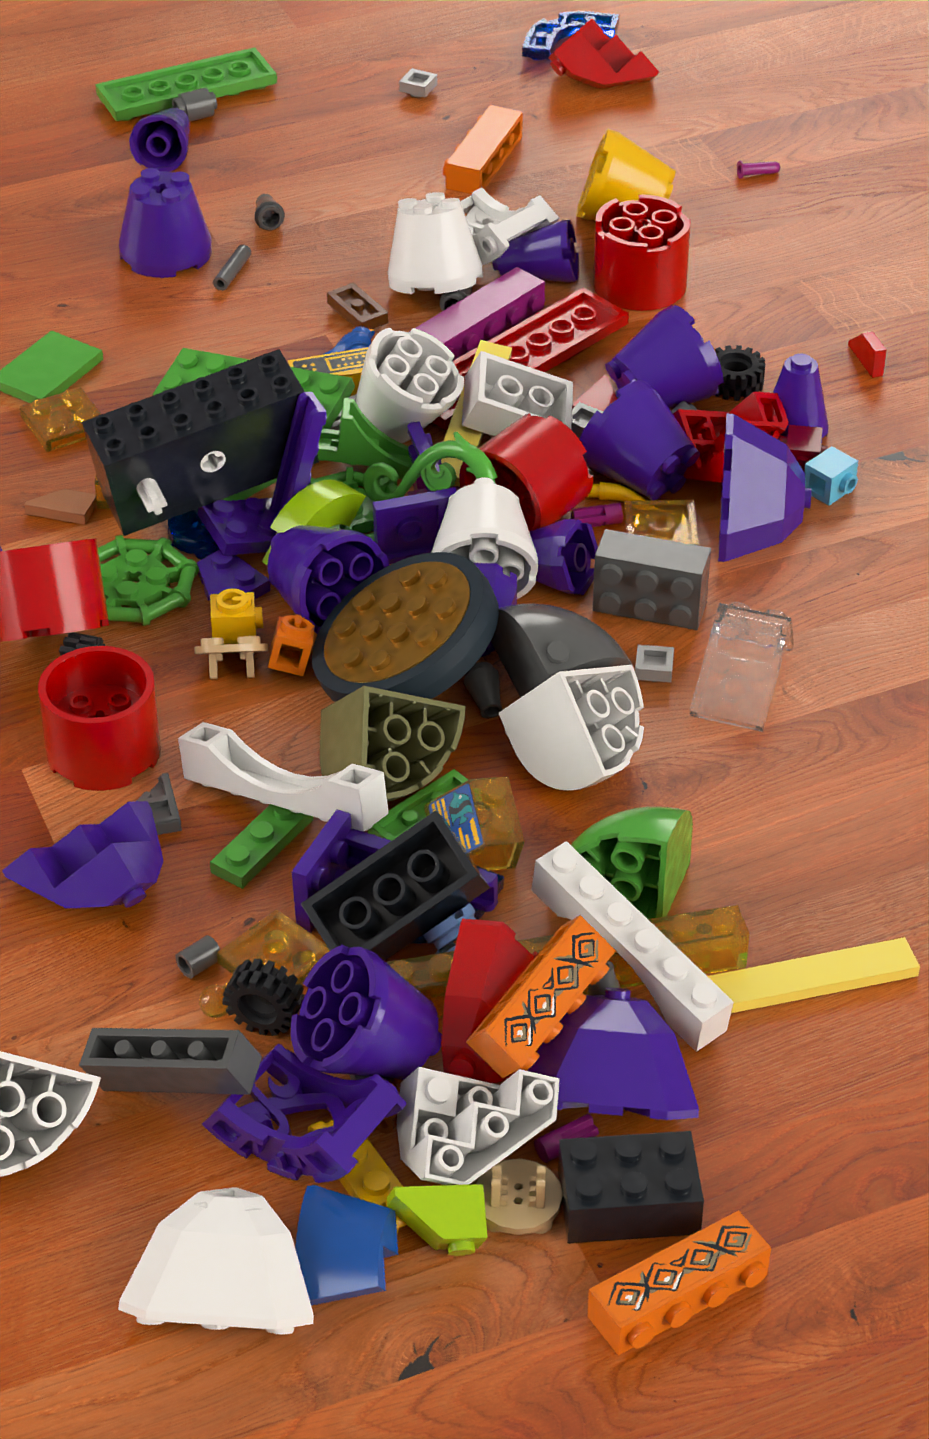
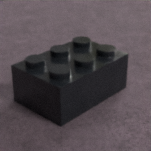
(630, 1187)

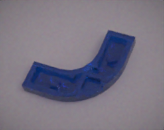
(545, 35)

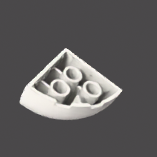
(577, 726)
(38, 1109)

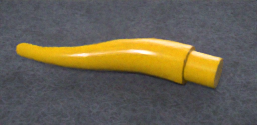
(613, 491)

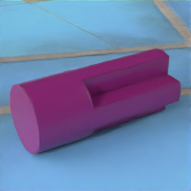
(599, 515)
(548, 1144)

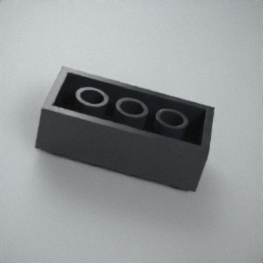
(398, 891)

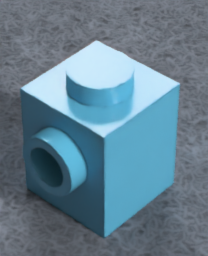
(831, 475)

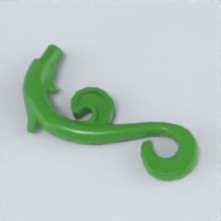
(425, 466)

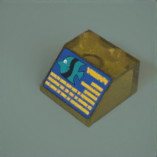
(484, 821)

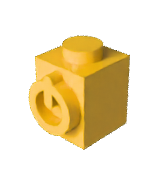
(234, 615)

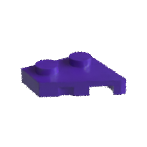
(229, 571)

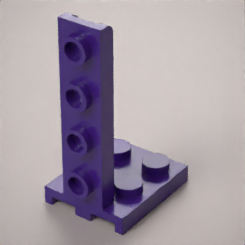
(411, 523)
(246, 524)
(338, 851)

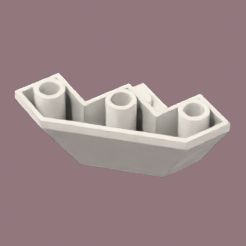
(466, 1126)
(220, 1266)

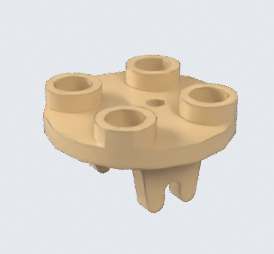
(215, 648)
(539, 1197)

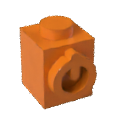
(291, 644)

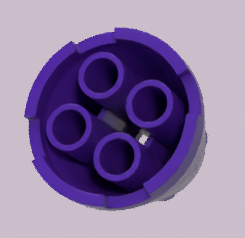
(163, 225)
(670, 359)
(639, 443)
(320, 567)
(363, 1018)

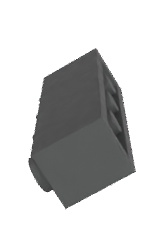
(171, 1060)

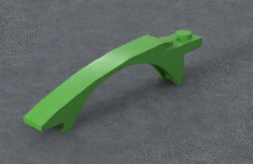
(361, 442)

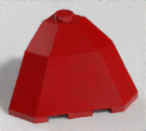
(600, 61)
(707, 430)
(481, 972)

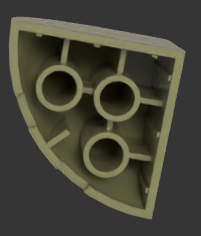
(392, 734)

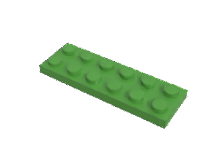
(155, 89)
(194, 364)

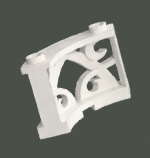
(495, 224)

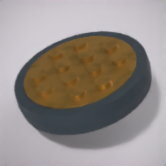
(408, 628)

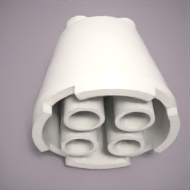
(432, 247)
(407, 381)
(489, 527)

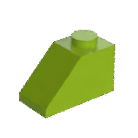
(443, 1215)

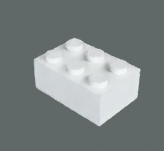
(504, 391)

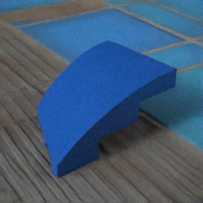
(343, 1245)

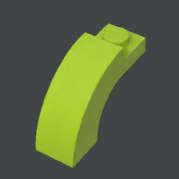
(319, 505)

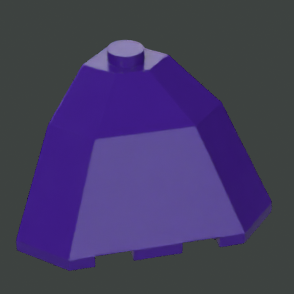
(760, 491)
(96, 862)
(618, 1058)

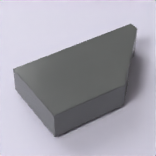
(163, 806)

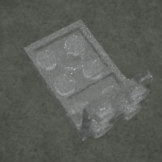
(741, 665)

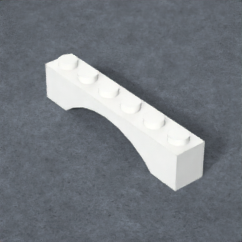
(225, 762)
(681, 990)

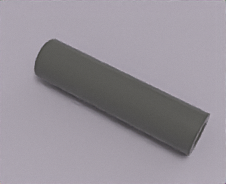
(232, 267)

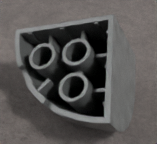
(546, 639)

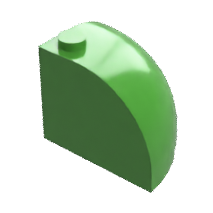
(641, 854)

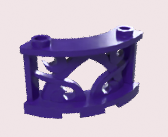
(323, 1153)

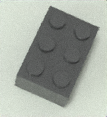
(651, 579)

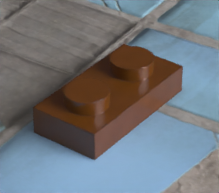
(357, 307)

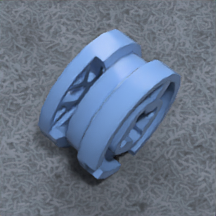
(447, 931)

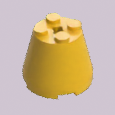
(622, 172)

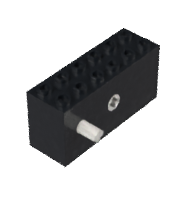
(194, 442)

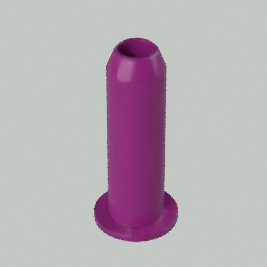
(757, 168)

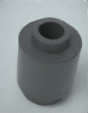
(196, 103)

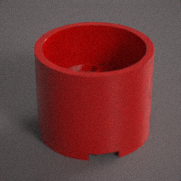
(641, 253)
(540, 465)
(51, 590)
(99, 717)

